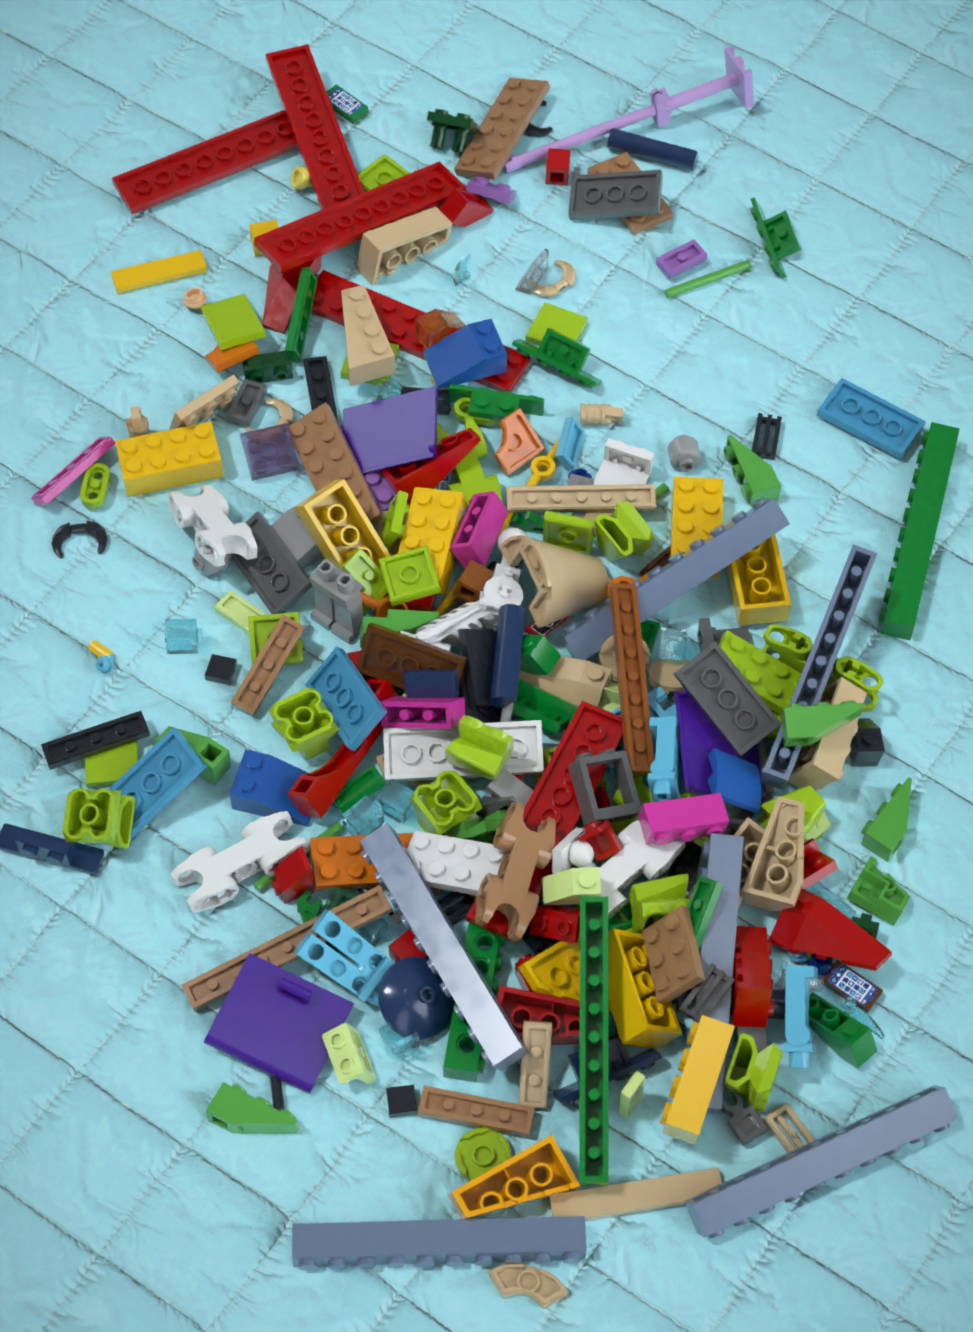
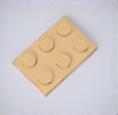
(204, 405)

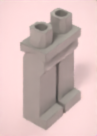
(337, 601)

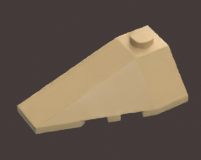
(573, 680)
(779, 861)

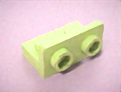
(348, 1054)

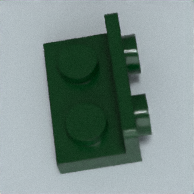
(268, 367)

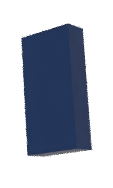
(431, 683)

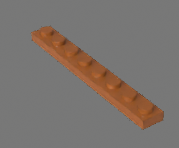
(631, 677)

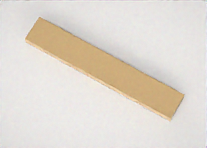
(579, 498)
(633, 1196)

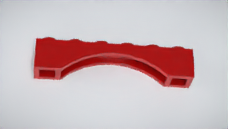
(317, 790)

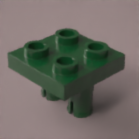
(461, 124)

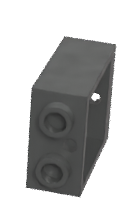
(584, 790)

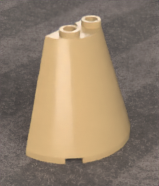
(563, 577)

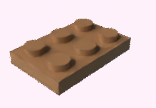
(673, 955)

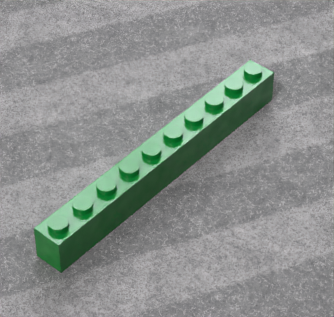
(920, 531)
(593, 1042)

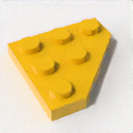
(555, 971)

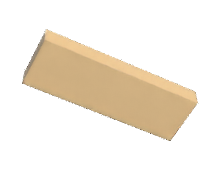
(535, 1064)

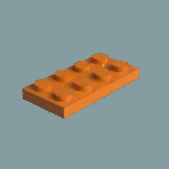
(340, 863)

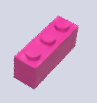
(479, 529)
(423, 712)
(683, 819)

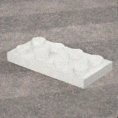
(453, 861)

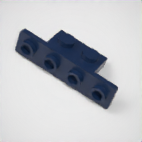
(50, 849)
(618, 1067)

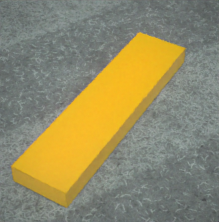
(159, 271)

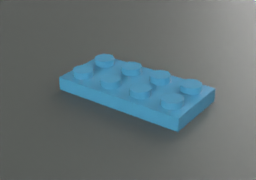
(871, 418)
(347, 698)
(159, 777)

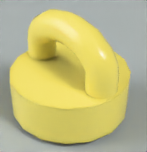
(300, 178)

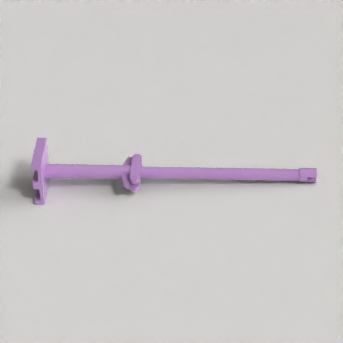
(736, 79)

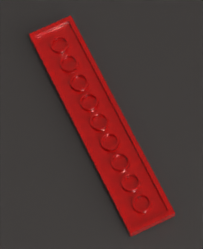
(314, 125)
(205, 162)
(349, 219)
(400, 327)
(554, 795)

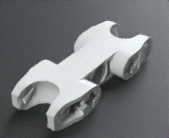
(214, 531)
(631, 862)
(225, 869)

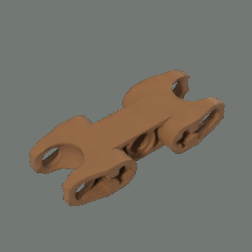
(521, 854)

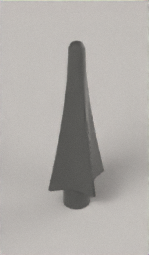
(492, 804)
(738, 819)

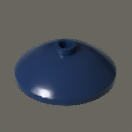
(403, 1000)

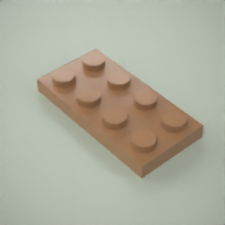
(625, 163)

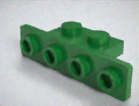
(778, 236)
(561, 353)
(495, 404)
(541, 705)

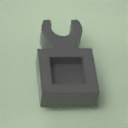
(744, 1122)

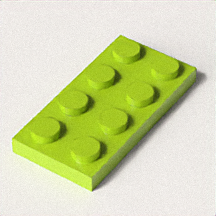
(767, 675)

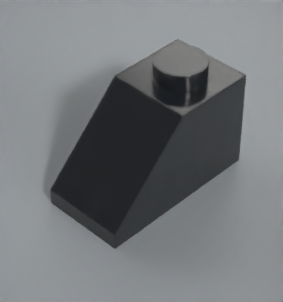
(866, 744)

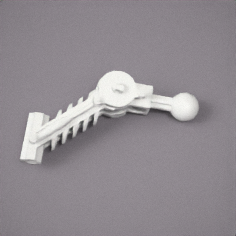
(477, 615)

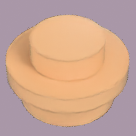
(194, 298)

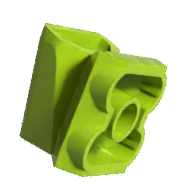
(622, 533)
(304, 722)
(480, 748)
(444, 803)
(99, 817)
(814, 817)
(656, 899)
(753, 1072)

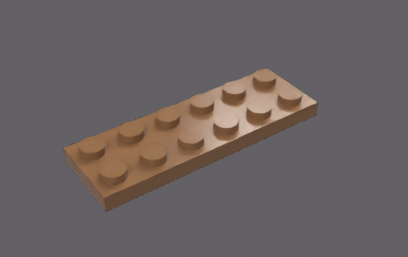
(502, 128)
(330, 458)

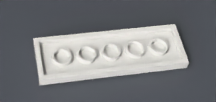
(421, 755)

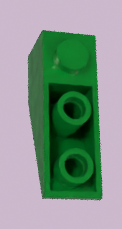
(538, 655)
(840, 1031)

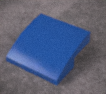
(735, 780)

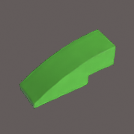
(399, 621)

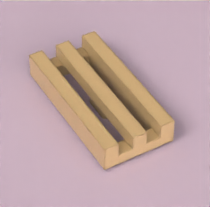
(768, 1120)

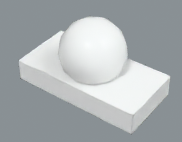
(571, 852)

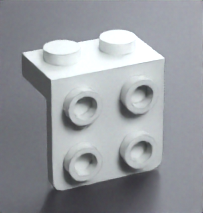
(624, 464)

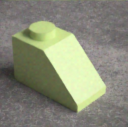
(570, 884)

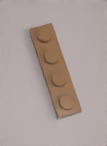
(268, 665)
(476, 1111)

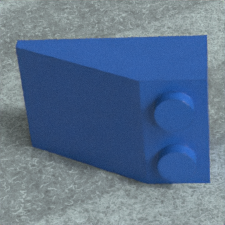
(467, 355)
(263, 786)

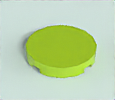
(472, 1156)

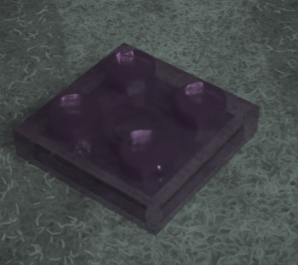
(269, 451)

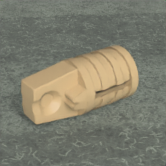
(600, 414)
(137, 423)

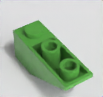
(753, 473)
(809, 724)
(212, 753)
(889, 828)
(242, 1113)

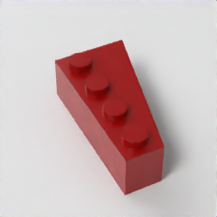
(752, 978)
(533, 1006)

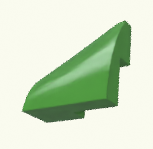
(478, 827)
(878, 893)

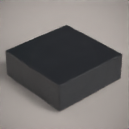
(220, 669)
(401, 1101)

